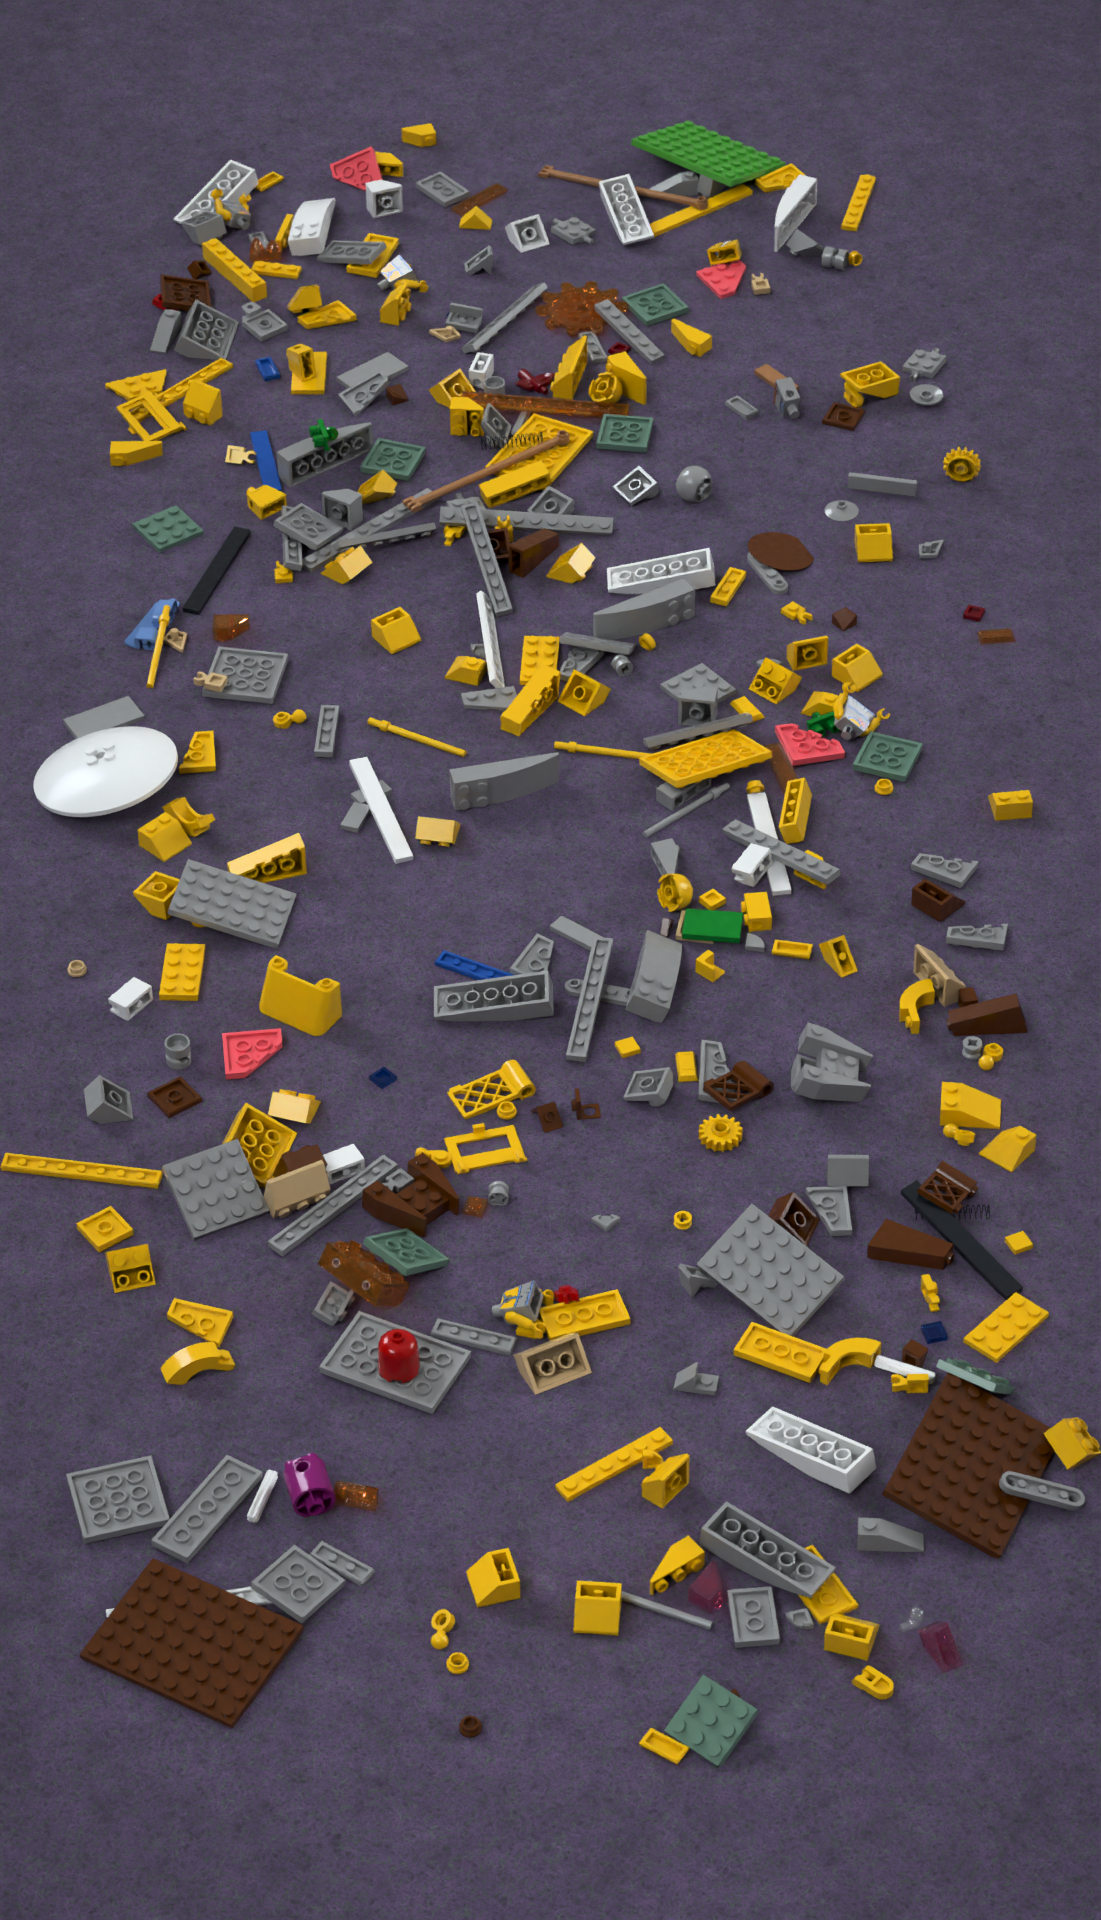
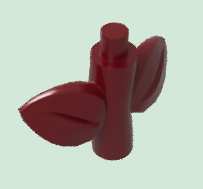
(538, 383)

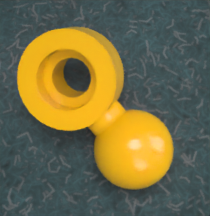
(284, 720)
(991, 1054)
(963, 1137)
(443, 1622)

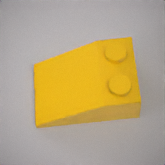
(629, 374)
(873, 380)
(968, 1107)

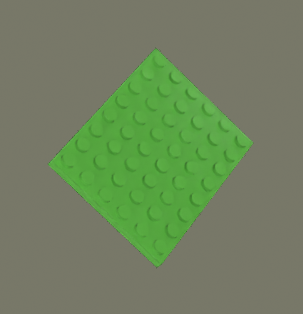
(708, 153)

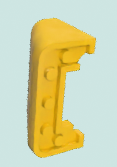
(298, 1002)

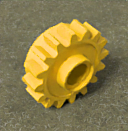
(962, 464)
(720, 1133)

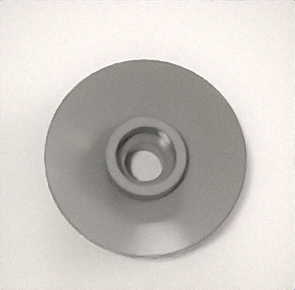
(926, 394)
(841, 510)

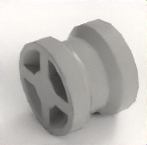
(622, 665)
(972, 1047)
(498, 1193)

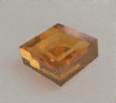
(475, 1206)

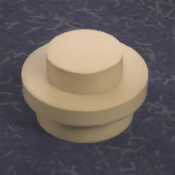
(77, 968)

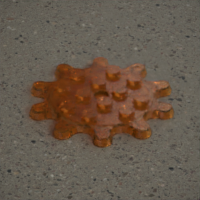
(565, 306)

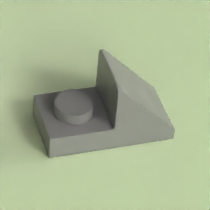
(482, 259)
(693, 1278)
(692, 1381)

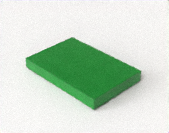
(712, 925)

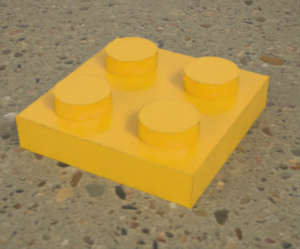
(105, 1229)

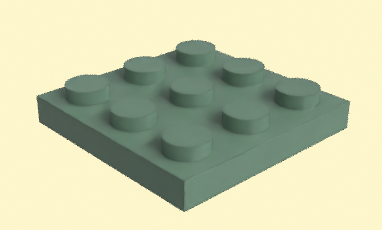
(655, 304)
(624, 433)
(393, 457)
(167, 529)
(887, 756)
(405, 1251)
(976, 1375)
(711, 1721)

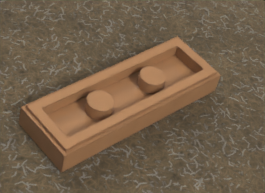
(769, 375)

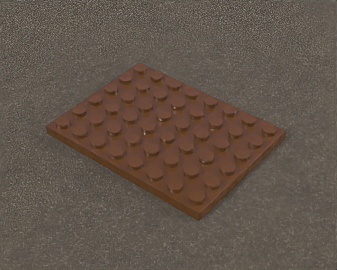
(957, 1463)
(192, 1642)

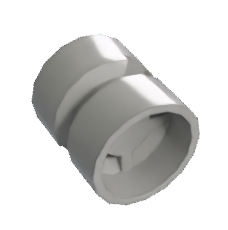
(836, 258)
(494, 385)
(178, 1051)

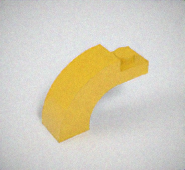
(190, 820)
(912, 999)
(848, 1352)
(193, 1359)

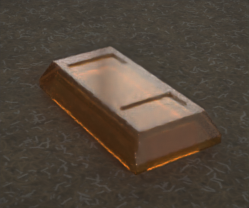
(996, 636)

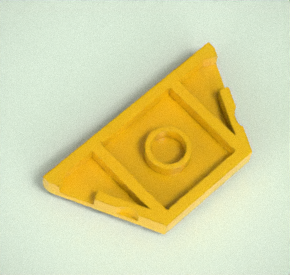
(138, 385)

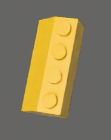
(570, 370)

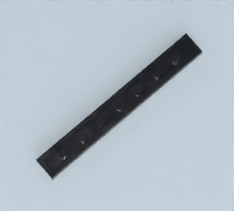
(216, 570)
(963, 1242)

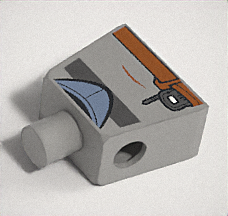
(786, 398)

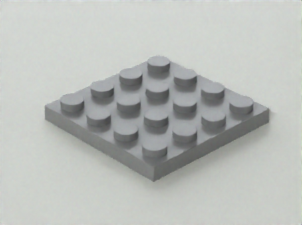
(250, 673)
(215, 1189)
(117, 1499)

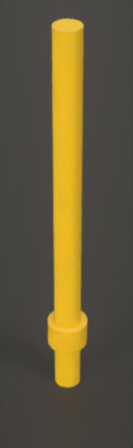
(163, 622)
(386, 726)
(573, 747)

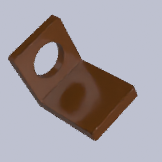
(576, 1106)
(548, 1117)

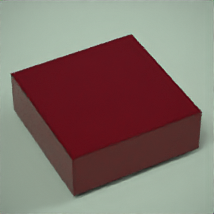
(619, 348)
(974, 613)

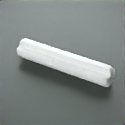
(901, 1367)
(262, 1496)

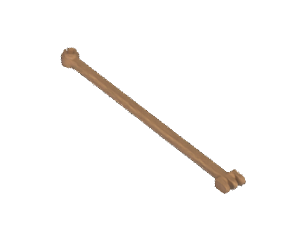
(700, 203)
(415, 505)

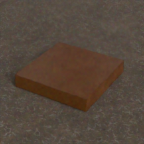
(843, 416)
(174, 1097)

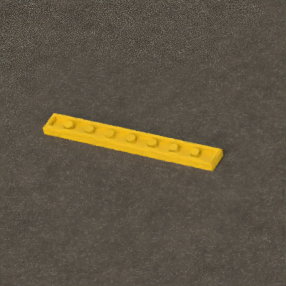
(691, 213)
(180, 389)
(81, 1170)

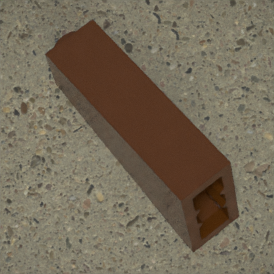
(531, 551)
(988, 1017)
(909, 1246)

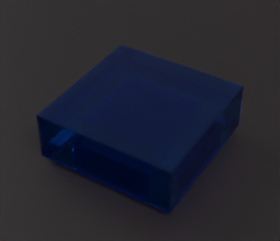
(383, 1077)
(934, 1332)

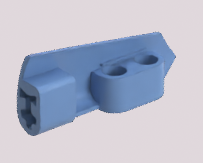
(146, 629)

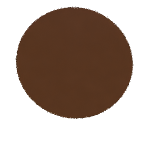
(780, 551)

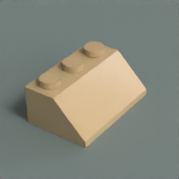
(944, 981)
(296, 1189)
(553, 1363)

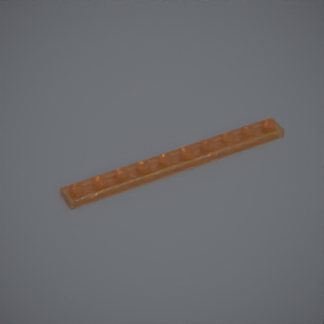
(547, 405)

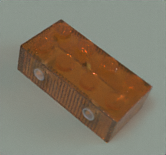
(361, 1267)

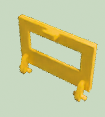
(157, 410)
(485, 1159)

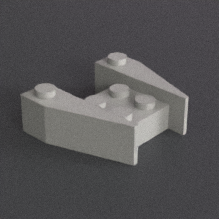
(835, 1068)

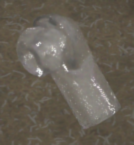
(915, 1621)

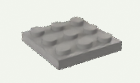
(308, 526)
(695, 677)
(298, 1584)

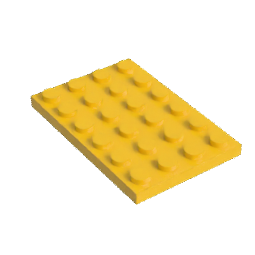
(555, 458)
(705, 758)

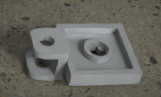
(256, 318)

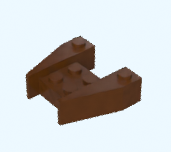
(416, 1204)

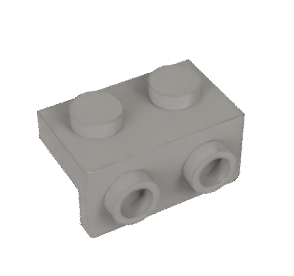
(464, 317)
(332, 1304)

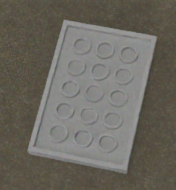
(232, 903)
(770, 1271)
(356, 1362)

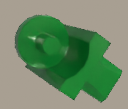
(322, 435)
(821, 723)

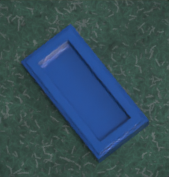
(267, 369)

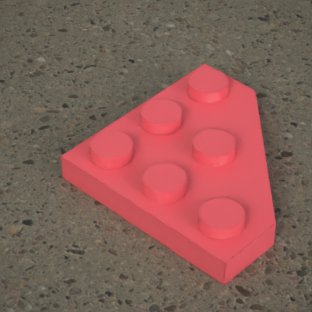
(357, 169)
(723, 277)
(807, 746)
(249, 1050)

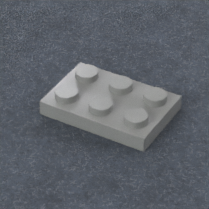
(442, 189)
(753, 1617)

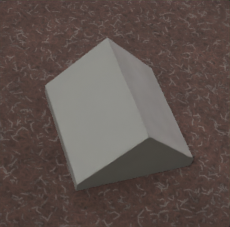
(848, 1170)

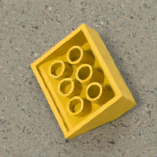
(261, 1141)

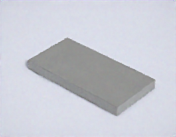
(351, 252)
(386, 362)
(597, 643)
(110, 715)

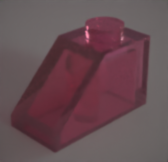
(707, 1589)
(940, 1645)

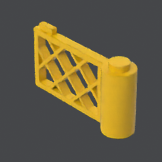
(512, 1080)

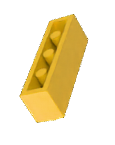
(515, 484)
(795, 811)

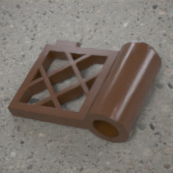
(748, 1080)
(952, 1181)

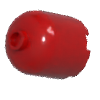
(398, 1356)

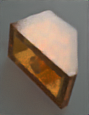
(230, 626)

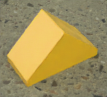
(476, 220)

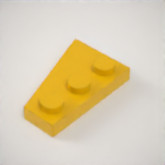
(778, 179)
(327, 315)
(200, 754)
(202, 1320)

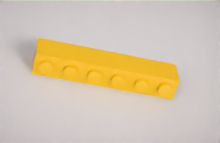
(234, 270)

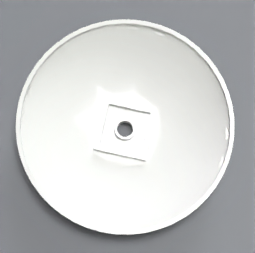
(105, 771)

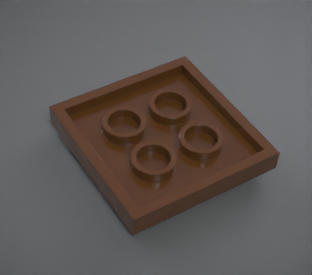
(182, 292)

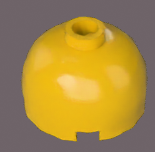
(606, 388)
(674, 891)

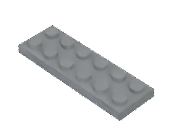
(207, 1509)

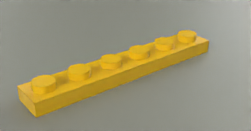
(858, 202)
(612, 1464)

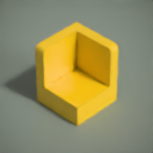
(706, 967)

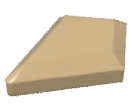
(445, 334)
(176, 639)

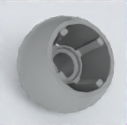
(694, 484)

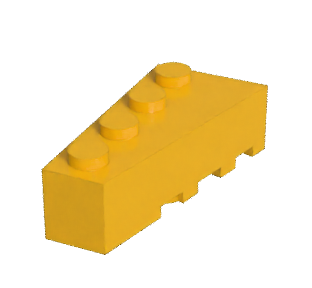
(532, 700)
(272, 862)

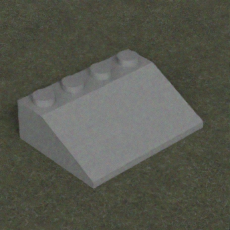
(206, 333)

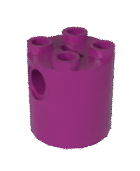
(309, 1485)

